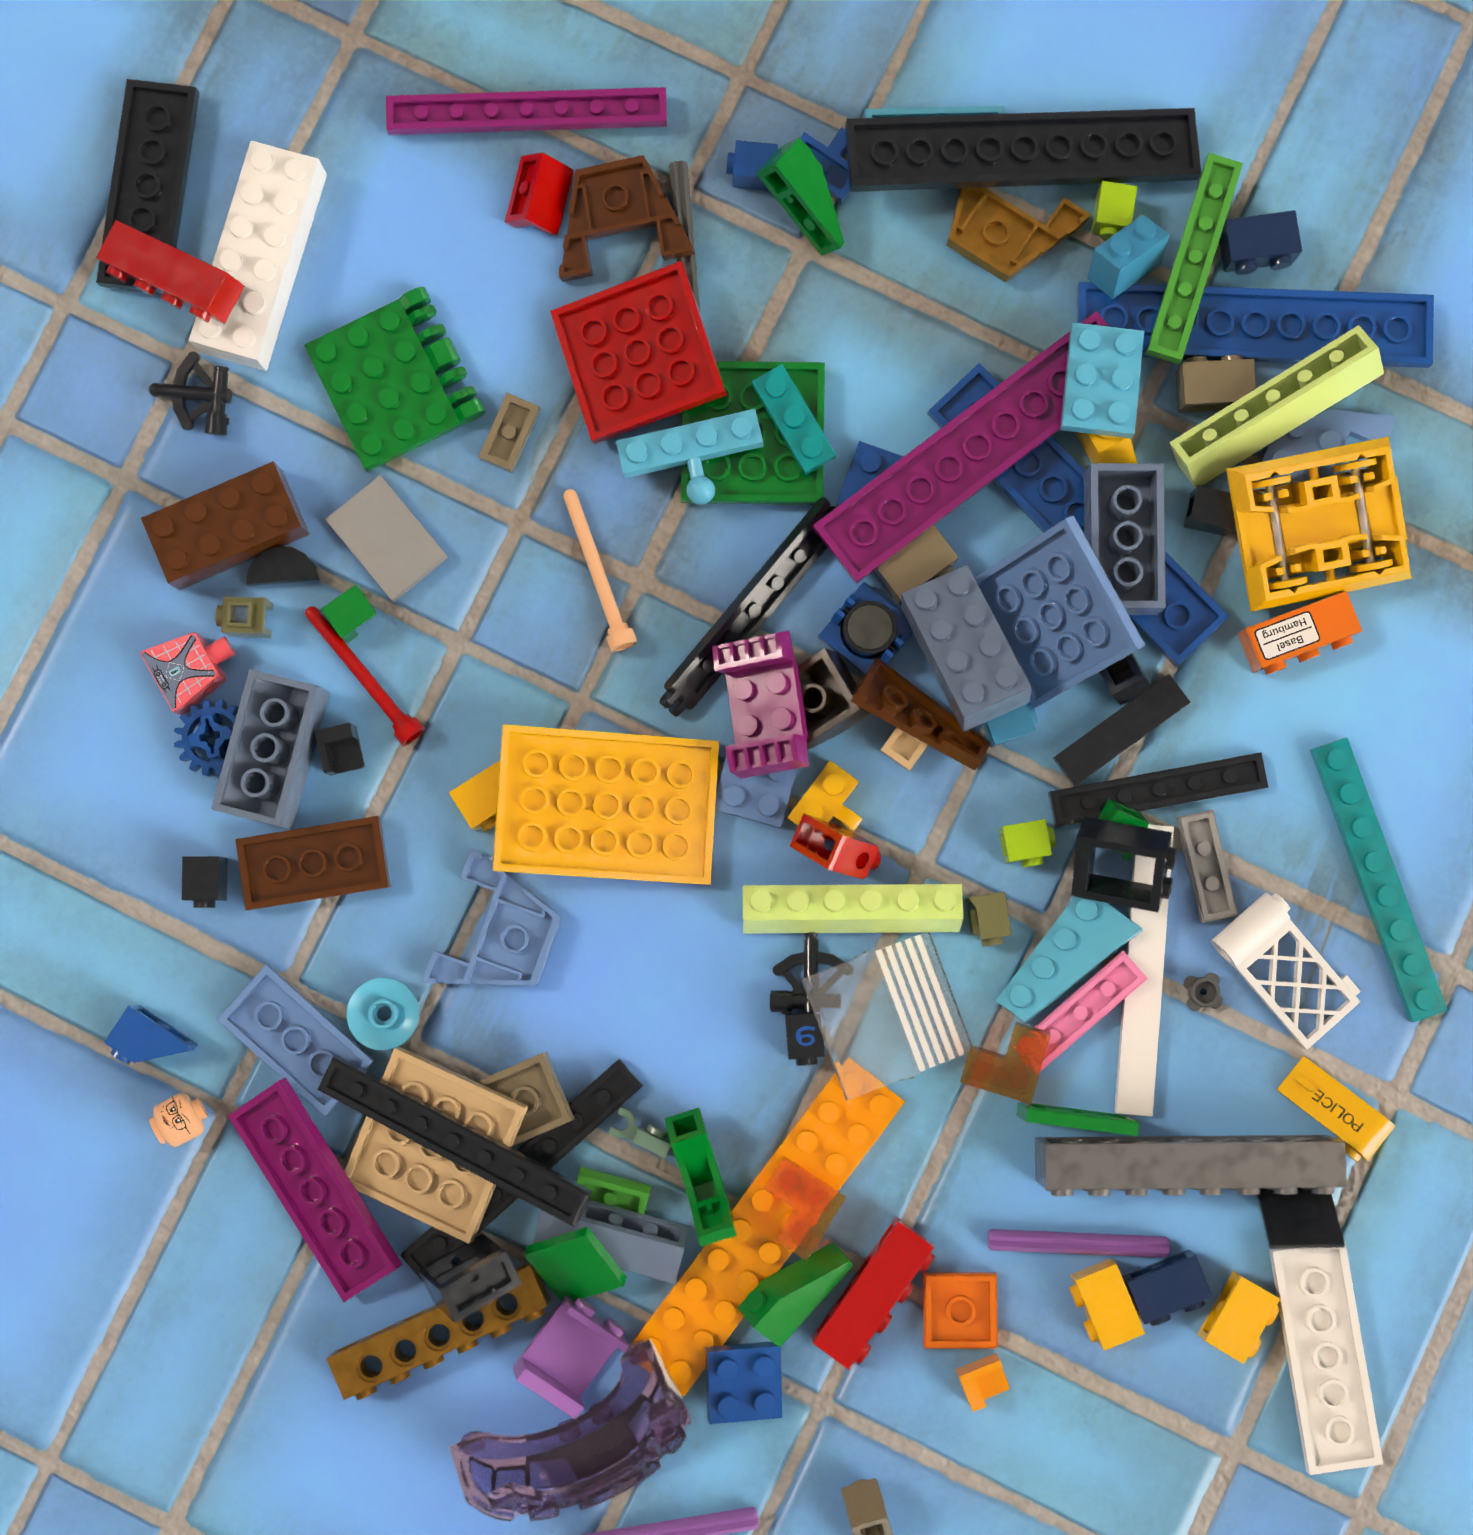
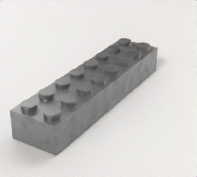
(1190, 1163)

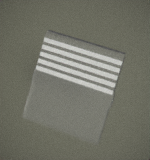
(887, 1015)

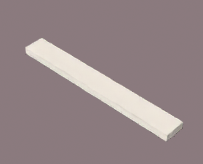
(1142, 1007)

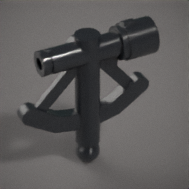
(214, 394)
(786, 1000)

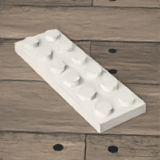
(1326, 1359)

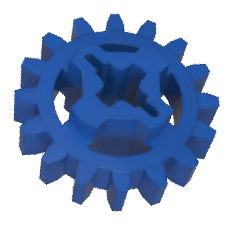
(199, 740)

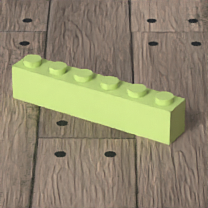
(1278, 406)
(852, 908)

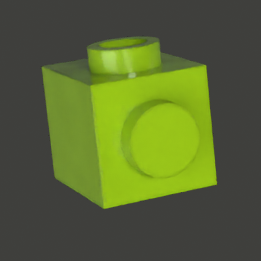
(1027, 842)

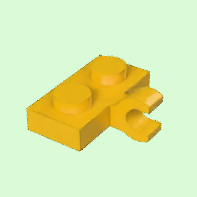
(826, 798)

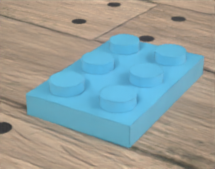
(1102, 380)

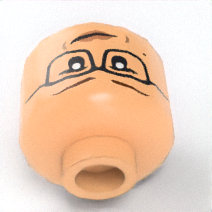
(178, 1119)

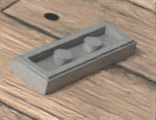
(1206, 866)

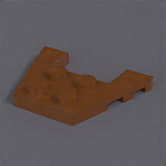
(614, 201)

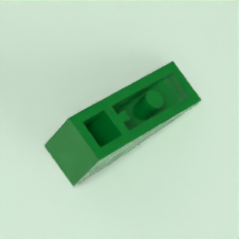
(802, 191)
(790, 1295)

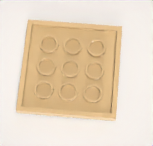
(418, 1179)

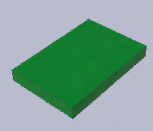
(1077, 1118)

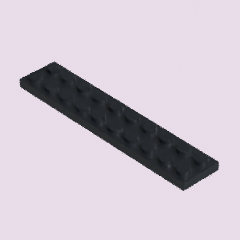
(1022, 149)

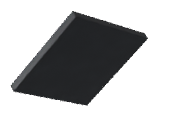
(1300, 1220)

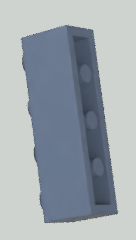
(631, 1238)

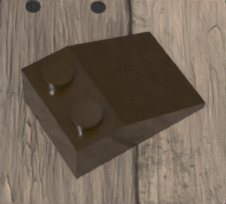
(827, 696)

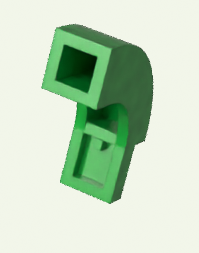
(701, 1176)

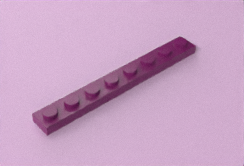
(526, 111)

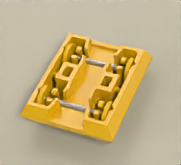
(1319, 523)

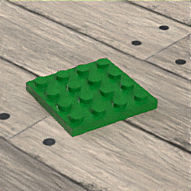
(767, 472)

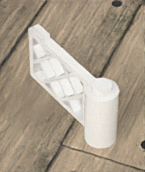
(1253, 935)

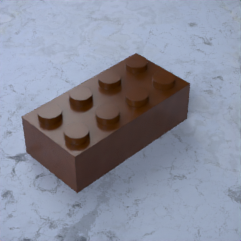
(225, 526)

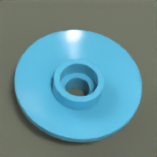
(364, 1015)

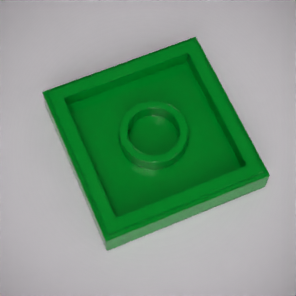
(575, 1265)

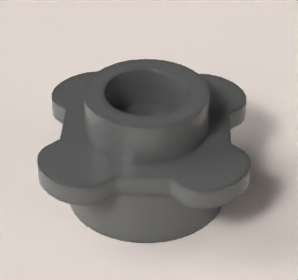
(1210, 999)

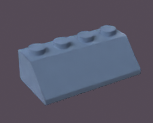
(270, 749)

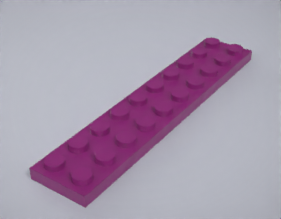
(950, 464)

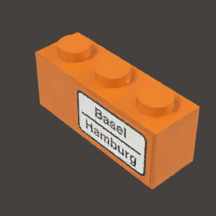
(1300, 633)

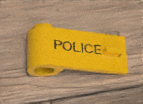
(1336, 1109)

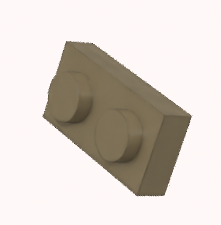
(509, 433)

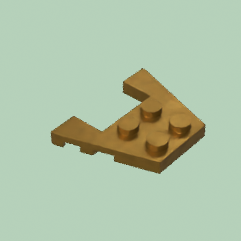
(1005, 237)

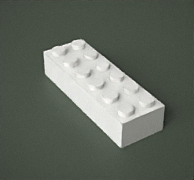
(262, 251)

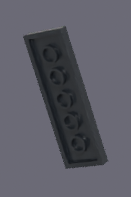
(151, 164)

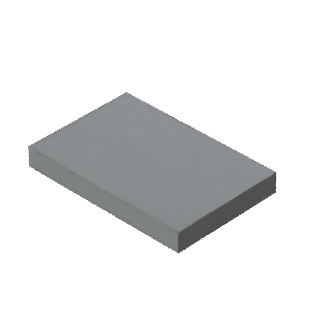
(386, 538)

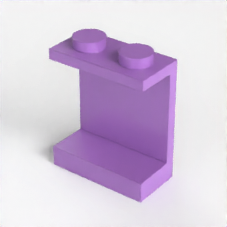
(568, 1354)

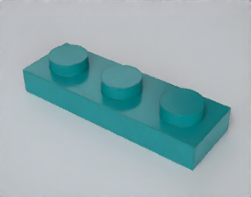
(793, 419)

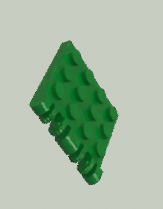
(389, 383)

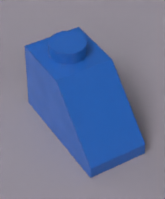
(144, 1037)

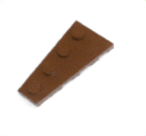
(914, 712)

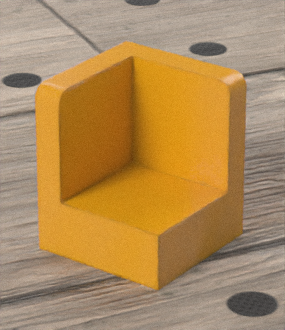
(982, 1380)

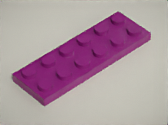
(314, 1190)

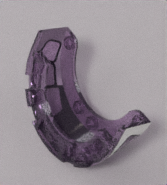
(580, 1458)

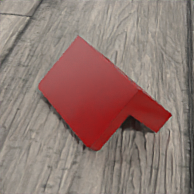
(539, 193)

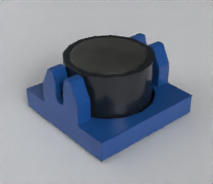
(867, 629)

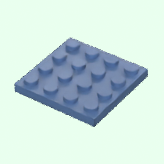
(1058, 611)

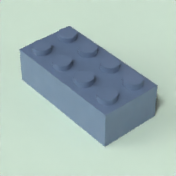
(1128, 531)
(965, 648)

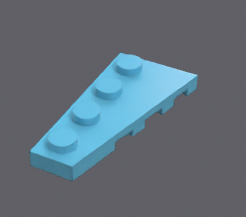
(1072, 948)

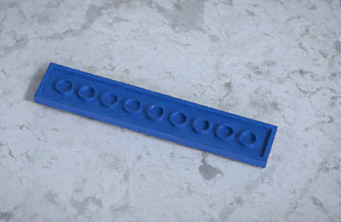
(1277, 322)
(1051, 488)

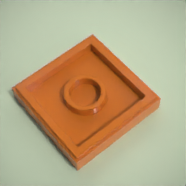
(959, 1310)

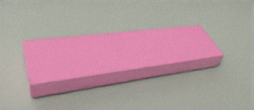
(1090, 1004)

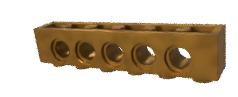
(357, 1379)

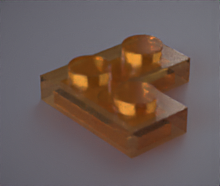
(1013, 1073)
(813, 1204)

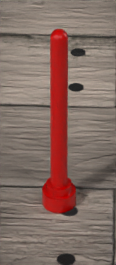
(405, 727)

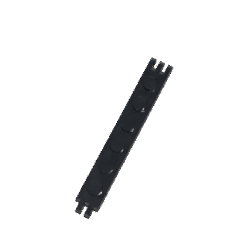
(748, 610)

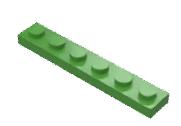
(1194, 258)

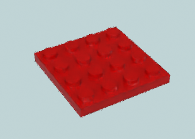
(638, 352)

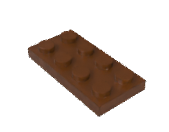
(312, 863)

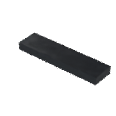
(1121, 730)

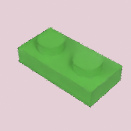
(615, 1190)

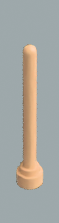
(619, 634)

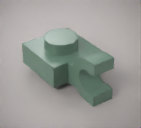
(652, 1138)

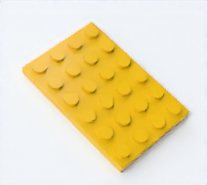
(605, 805)

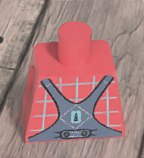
(188, 669)

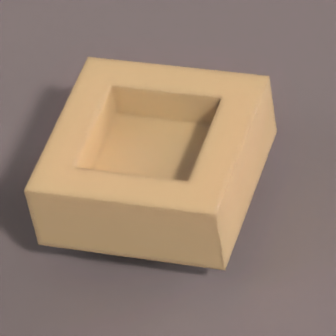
(903, 749)

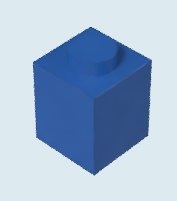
(747, 161)

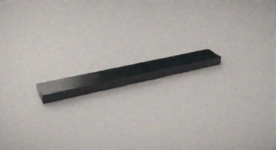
(589, 1110)
(455, 1140)

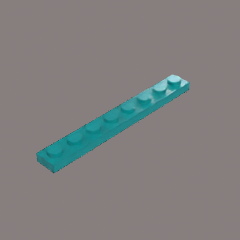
(1378, 880)

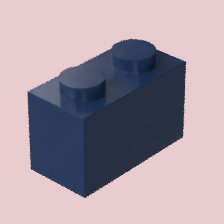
(1260, 242)
(1167, 1288)

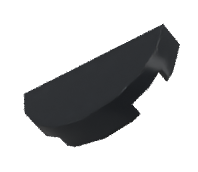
(281, 566)

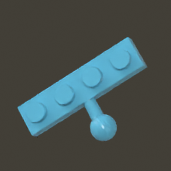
(690, 446)

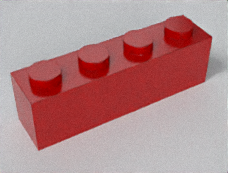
(170, 272)
(873, 1293)

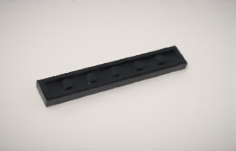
(1160, 788)

